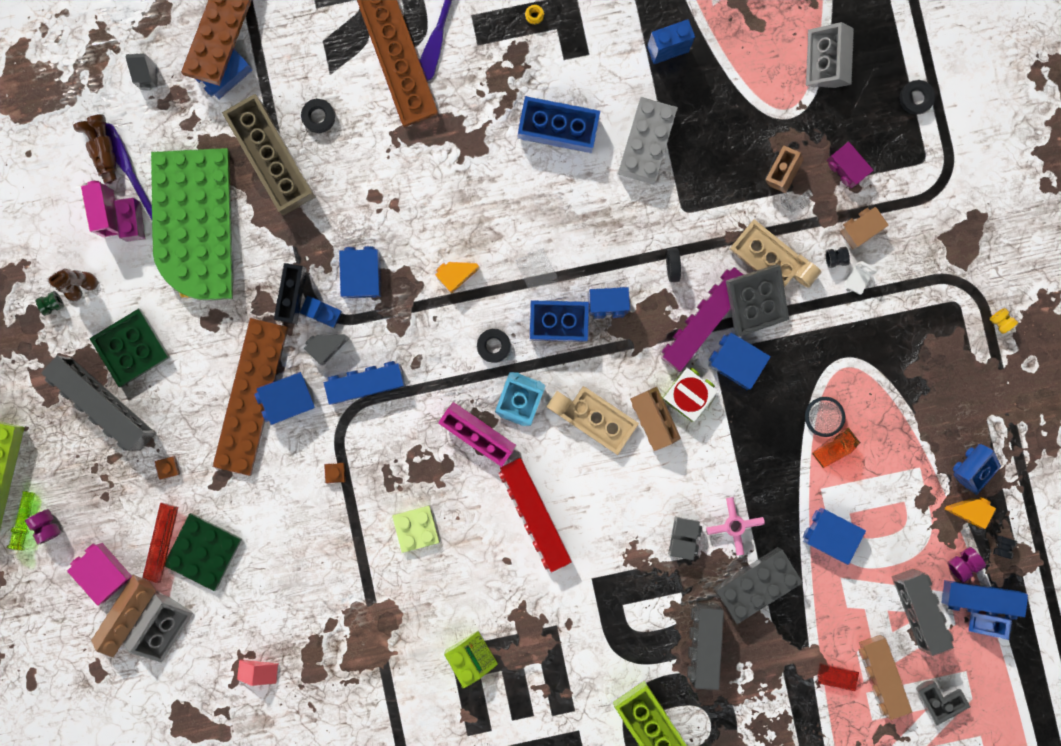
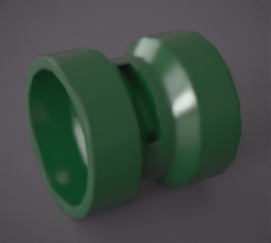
(49, 303)

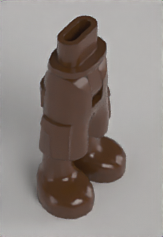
(99, 146)
(70, 282)

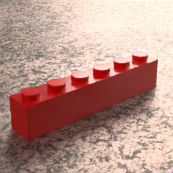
(535, 514)

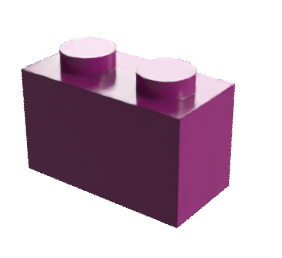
(849, 165)
(129, 219)

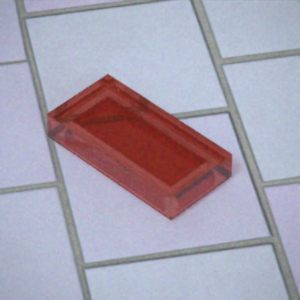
(837, 677)

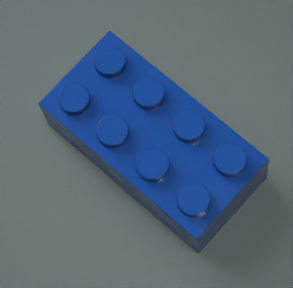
(558, 124)

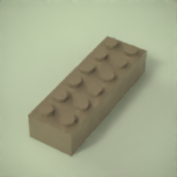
(268, 154)

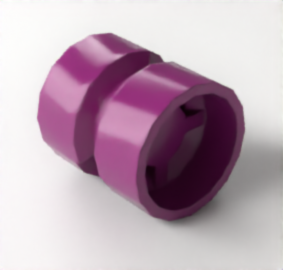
(43, 526)
(966, 564)

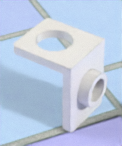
(859, 277)

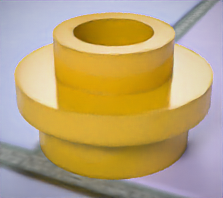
(534, 9)

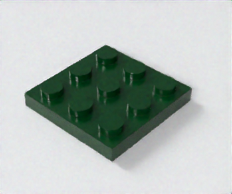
(129, 348)
(202, 552)

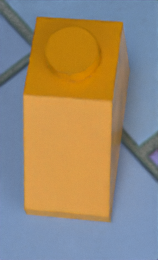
(455, 274)
(973, 511)

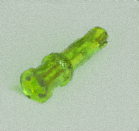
(20, 530)

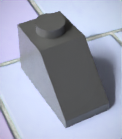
(142, 71)
(325, 346)

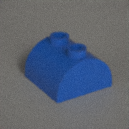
(977, 468)

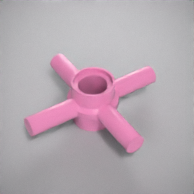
(727, 526)

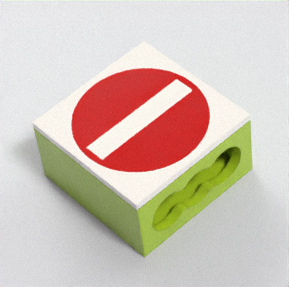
(690, 394)

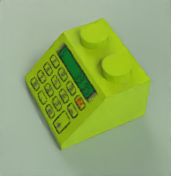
(470, 659)

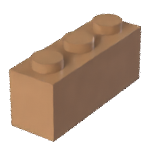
(655, 418)

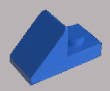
(320, 312)
(990, 625)

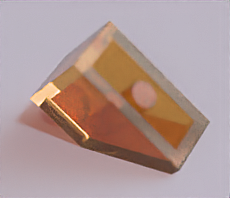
(836, 447)

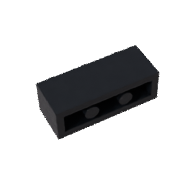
(290, 293)

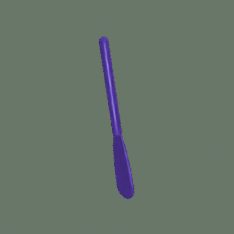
(432, 50)
(124, 163)

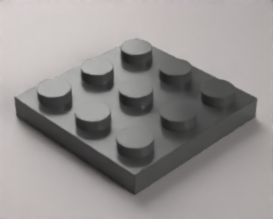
(757, 300)

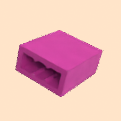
(100, 208)
(99, 573)

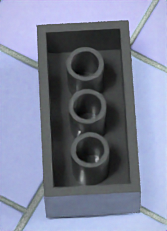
(757, 585)
(923, 612)
(706, 645)

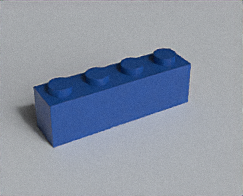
(363, 384)
(984, 598)

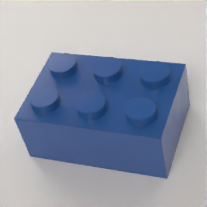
(559, 321)

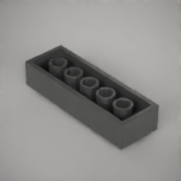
(98, 403)

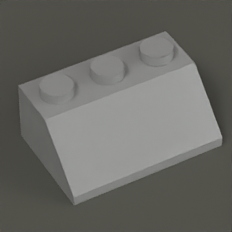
(829, 56)
(157, 628)

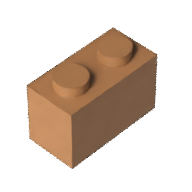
(784, 169)
(864, 227)

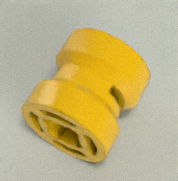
(1003, 320)

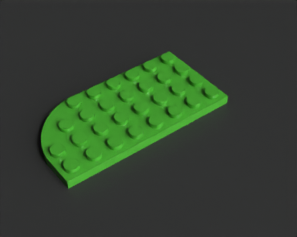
(193, 221)

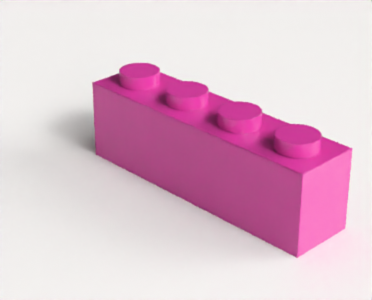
(477, 434)

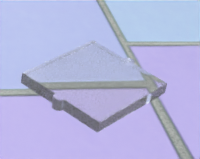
(536, 269)

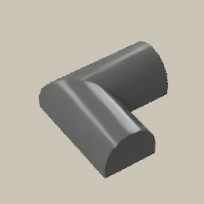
(941, 707)

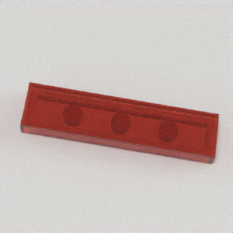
(160, 542)

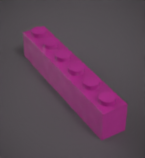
(700, 325)

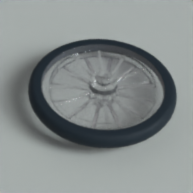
(825, 416)

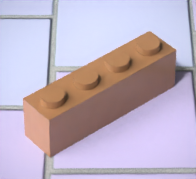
(123, 616)
(885, 677)

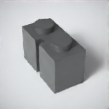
(684, 538)

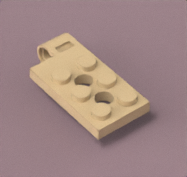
(791, 264)
(579, 415)

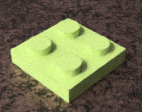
(415, 529)

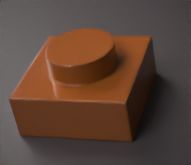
(167, 467)
(334, 472)

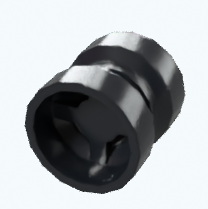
(837, 257)
(1005, 547)

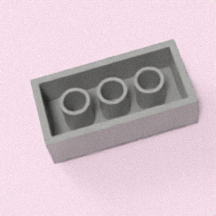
(647, 140)

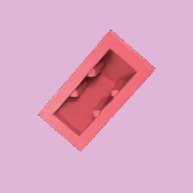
(257, 672)

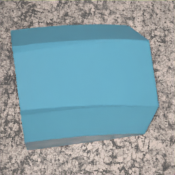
(519, 399)

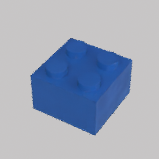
(608, 302)

